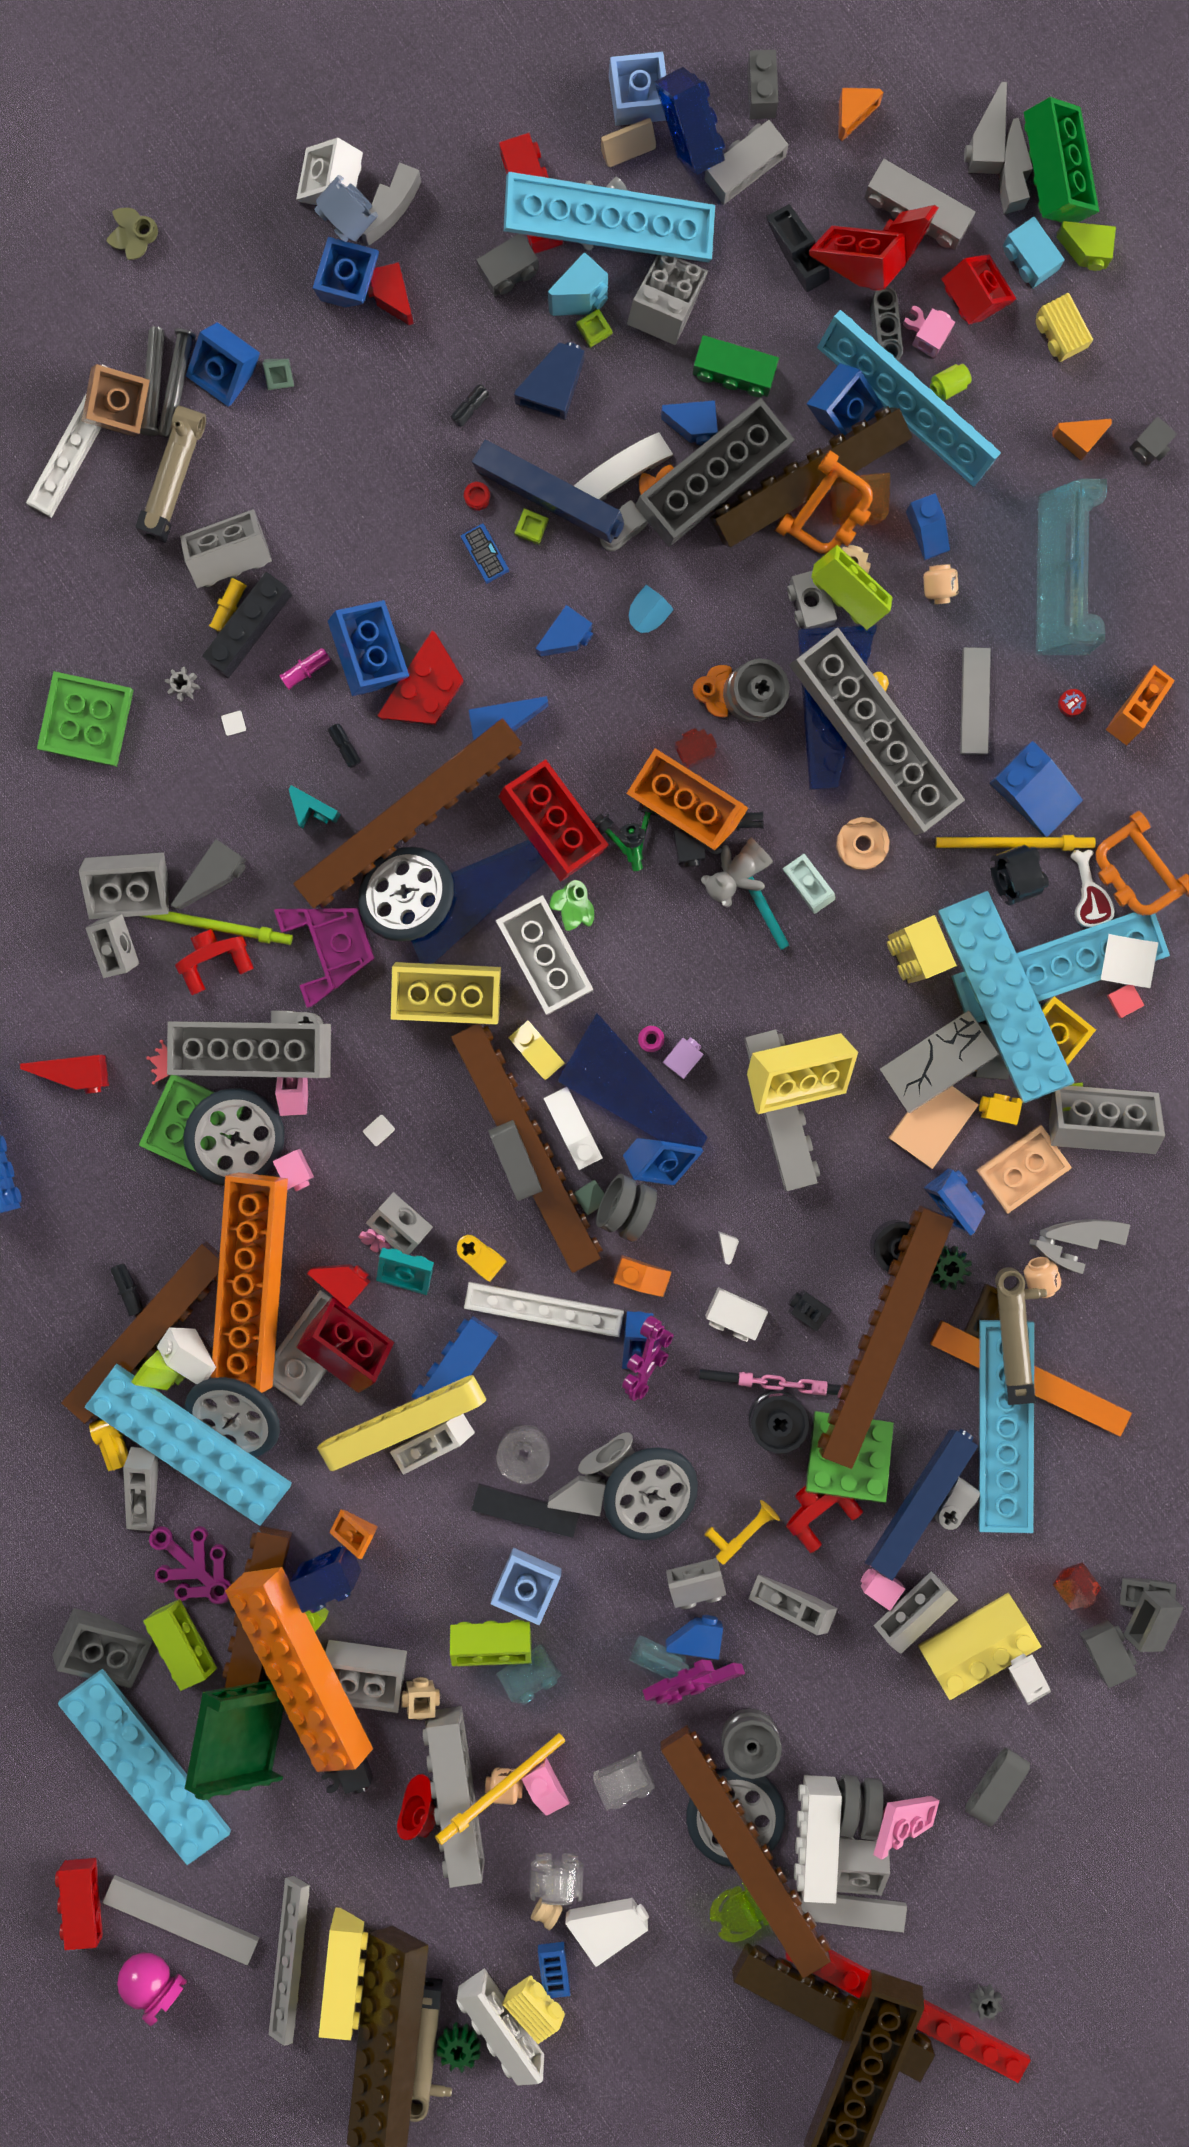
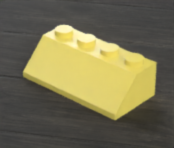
(800, 1072)
(979, 1646)
(342, 1975)

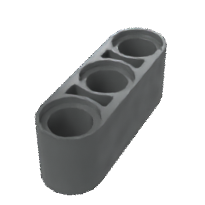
(887, 316)
(515, 1160)
(997, 1787)

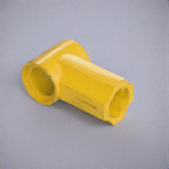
(110, 1444)

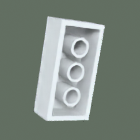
(544, 955)
(818, 1839)

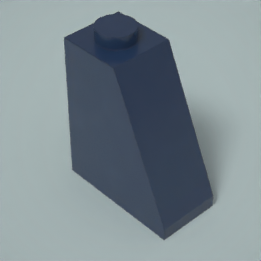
(552, 381)

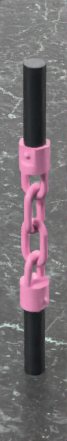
(747, 1379)

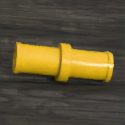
(227, 604)

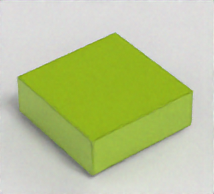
(594, 328)
(531, 526)

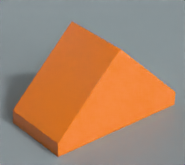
(855, 107)
(1080, 435)
(353, 1532)

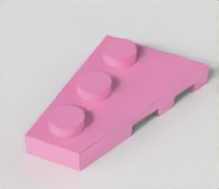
(904, 1820)

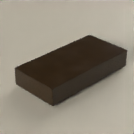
(985, 1309)

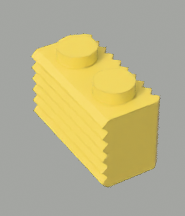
(1063, 327)
(534, 2009)

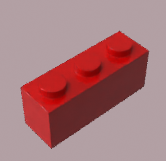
(79, 1904)

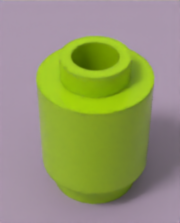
(950, 381)

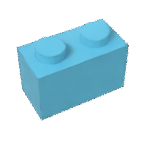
(1032, 252)

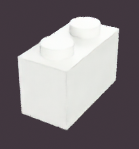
(736, 1314)

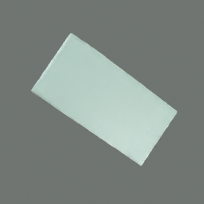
(809, 883)

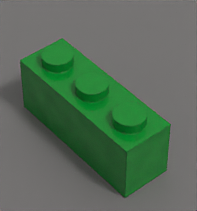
(735, 366)

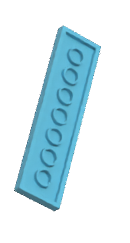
(608, 217)
(922, 409)
(1070, 959)
(1005, 997)
(1004, 1441)
(188, 1445)
(143, 1766)

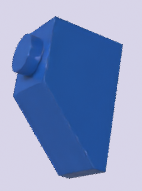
(692, 420)
(929, 526)
(565, 634)
(633, 1341)
(697, 1638)

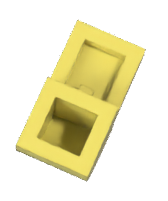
(536, 1050)

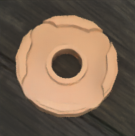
(873, 832)

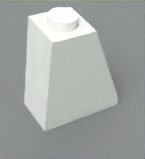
(607, 1927)

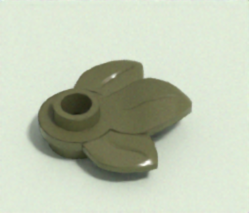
(128, 234)

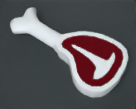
(1095, 903)

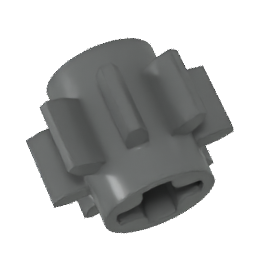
(989, 1999)

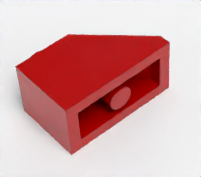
(914, 225)
(390, 292)
(341, 1281)

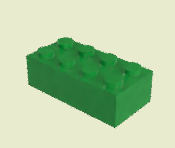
(1061, 161)

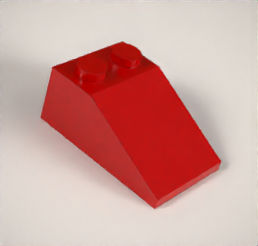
(862, 255)

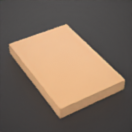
(933, 1126)
(1023, 1169)

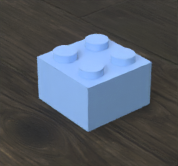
(634, 87)
(526, 1586)

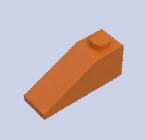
(1140, 705)

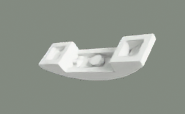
(625, 466)

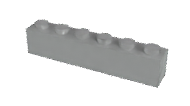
(786, 1128)

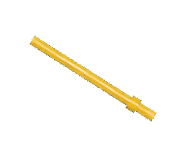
(1066, 842)
(460, 1821)

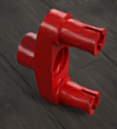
(207, 948)
(811, 1507)

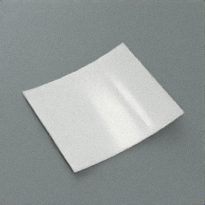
(1129, 961)

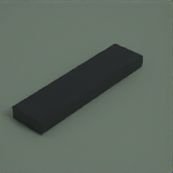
(524, 1510)

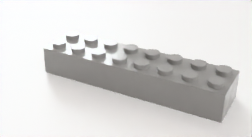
(876, 732)

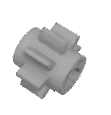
(178, 677)

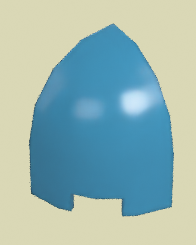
(648, 610)

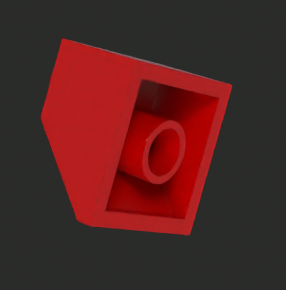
(978, 288)

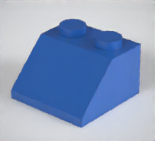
(344, 273)
(222, 363)
(844, 400)

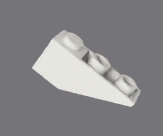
(1028, 1678)

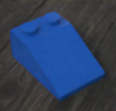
(1037, 789)
(956, 1200)

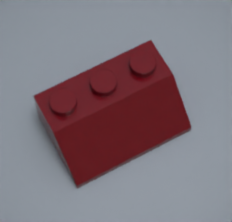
(346, 1345)

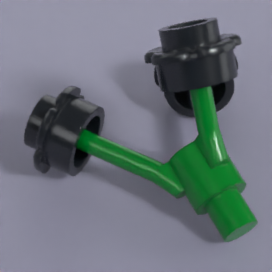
(630, 837)

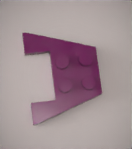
(339, 944)
(691, 1682)

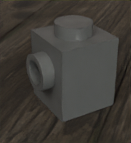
(1153, 442)

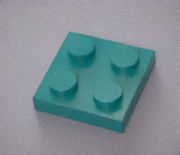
(404, 1270)

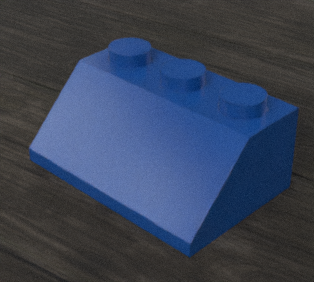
(367, 647)

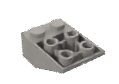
(666, 298)

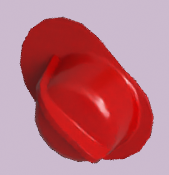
(417, 1809)

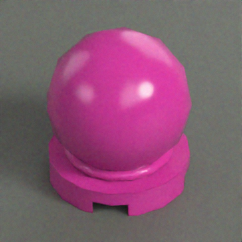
(147, 1985)

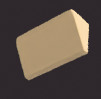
(628, 142)

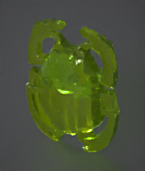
(737, 1914)

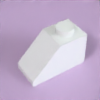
(186, 1354)

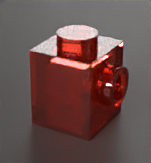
(695, 747)
(1077, 1586)

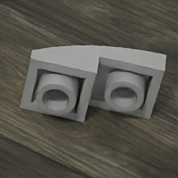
(1046, 1248)

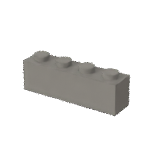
(901, 191)

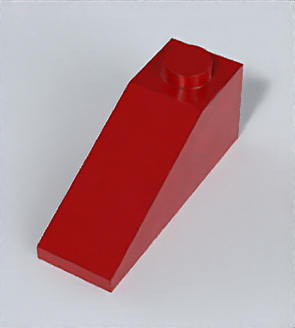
(76, 1072)

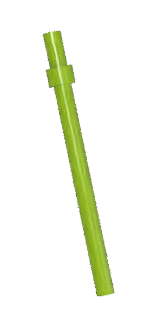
(264, 934)

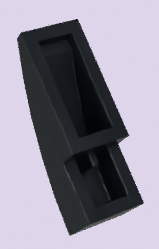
(795, 244)

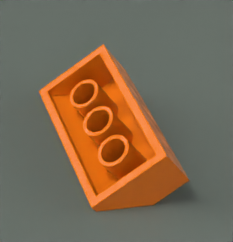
(687, 800)

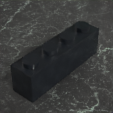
(247, 624)

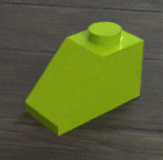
(1088, 243)
(157, 1374)

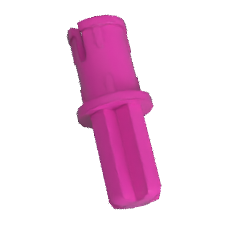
(305, 668)

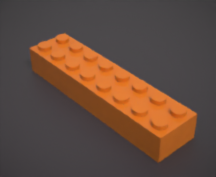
(249, 1278)
(299, 1670)

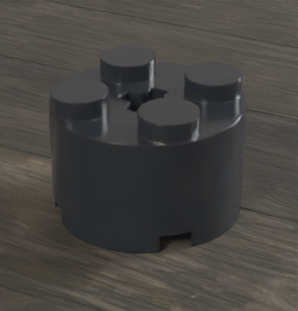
(1018, 874)
(884, 1240)

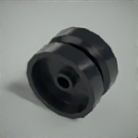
(783, 1436)

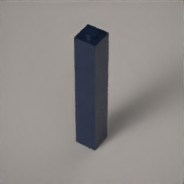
(548, 491)
(921, 1503)

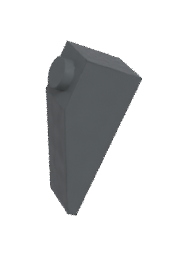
(214, 871)

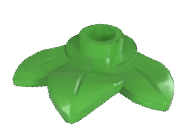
(572, 907)

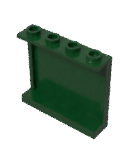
(235, 1740)

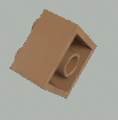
(115, 400)

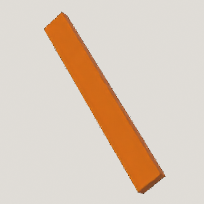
(1045, 1384)

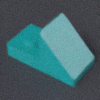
(305, 804)

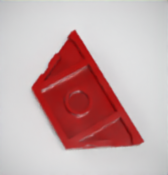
(428, 689)

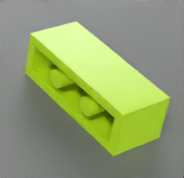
(851, 587)
(490, 1643)
(180, 1645)

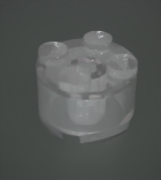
(516, 1467)
(556, 1879)

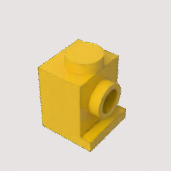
(1000, 1108)

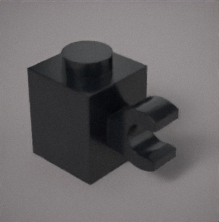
(691, 850)
(809, 1309)
(351, 1780)

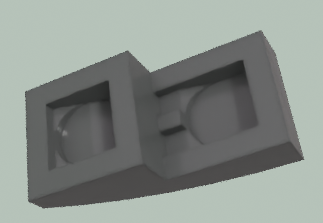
(1134, 1587)

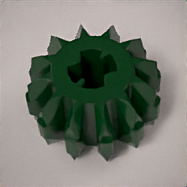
(952, 1276)
(458, 2057)

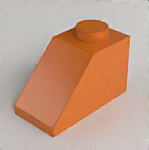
(641, 1276)

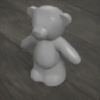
(736, 872)

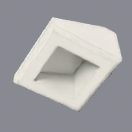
(728, 1246)

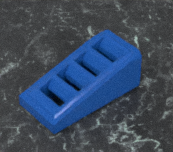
(554, 1950)

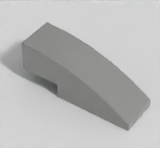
(1015, 170)
(392, 202)
(1088, 1232)

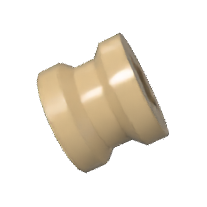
(546, 1914)

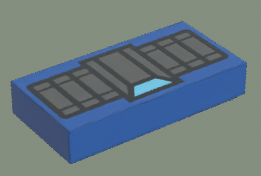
(484, 553)

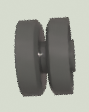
(756, 690)
(626, 1207)
(742, 1755)
(861, 1806)

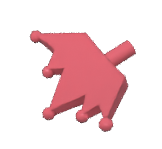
(160, 1062)

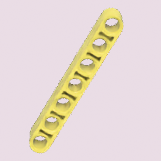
(402, 1423)

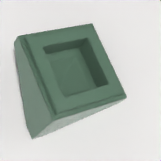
(278, 373)
(589, 1196)

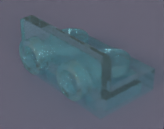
(655, 1658)
(526, 1679)

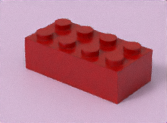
(553, 820)

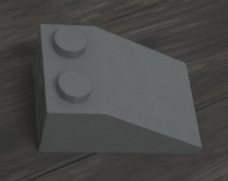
(98, 1643)

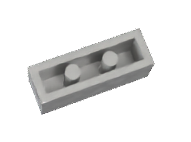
(746, 161)
(915, 1612)

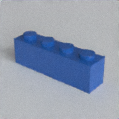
(460, 1357)

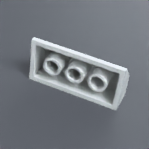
(504, 2035)

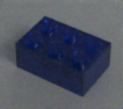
(690, 120)
(325, 1579)

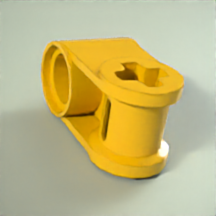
(483, 1260)

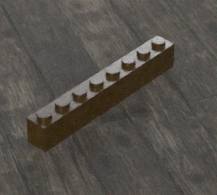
(800, 480)
(815, 2001)

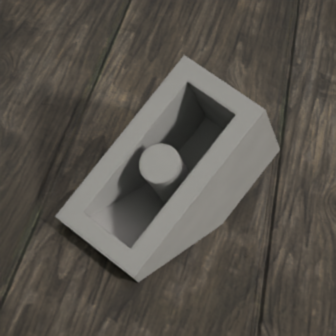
(580, 1495)

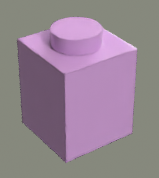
(683, 1057)

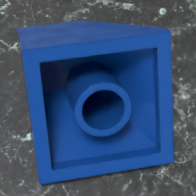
(660, 1160)

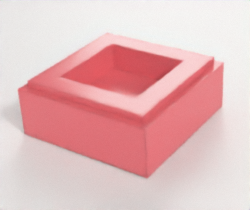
(1125, 1000)

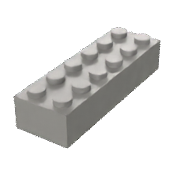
(249, 1049)
(454, 1794)

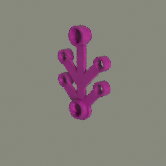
(652, 1356)
(194, 1568)

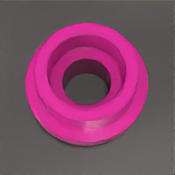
(659, 1039)

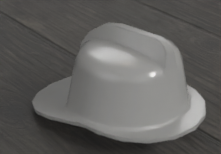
(608, 1456)

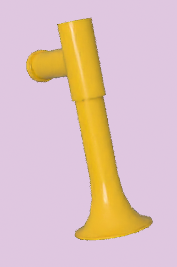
(729, 1549)

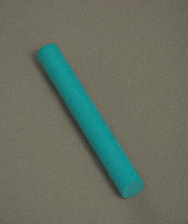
(769, 918)

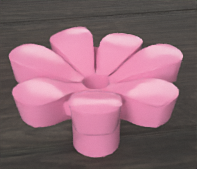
(377, 1241)

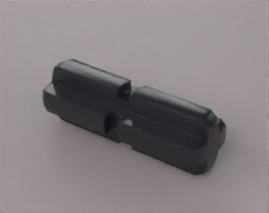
(465, 409)
(342, 742)

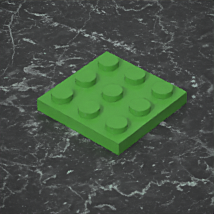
(85, 719)
(167, 1125)
(870, 1471)

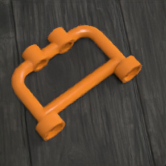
(845, 533)
(1124, 894)

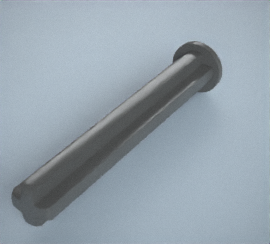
(153, 373)
(176, 379)

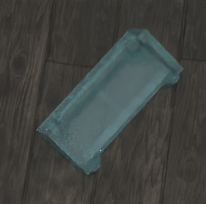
(1062, 570)

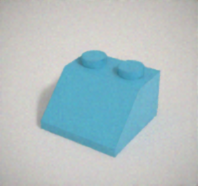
(579, 289)

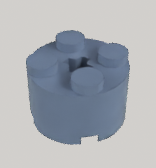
(345, 209)

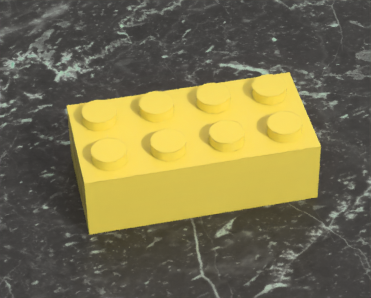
(921, 950)
(445, 993)

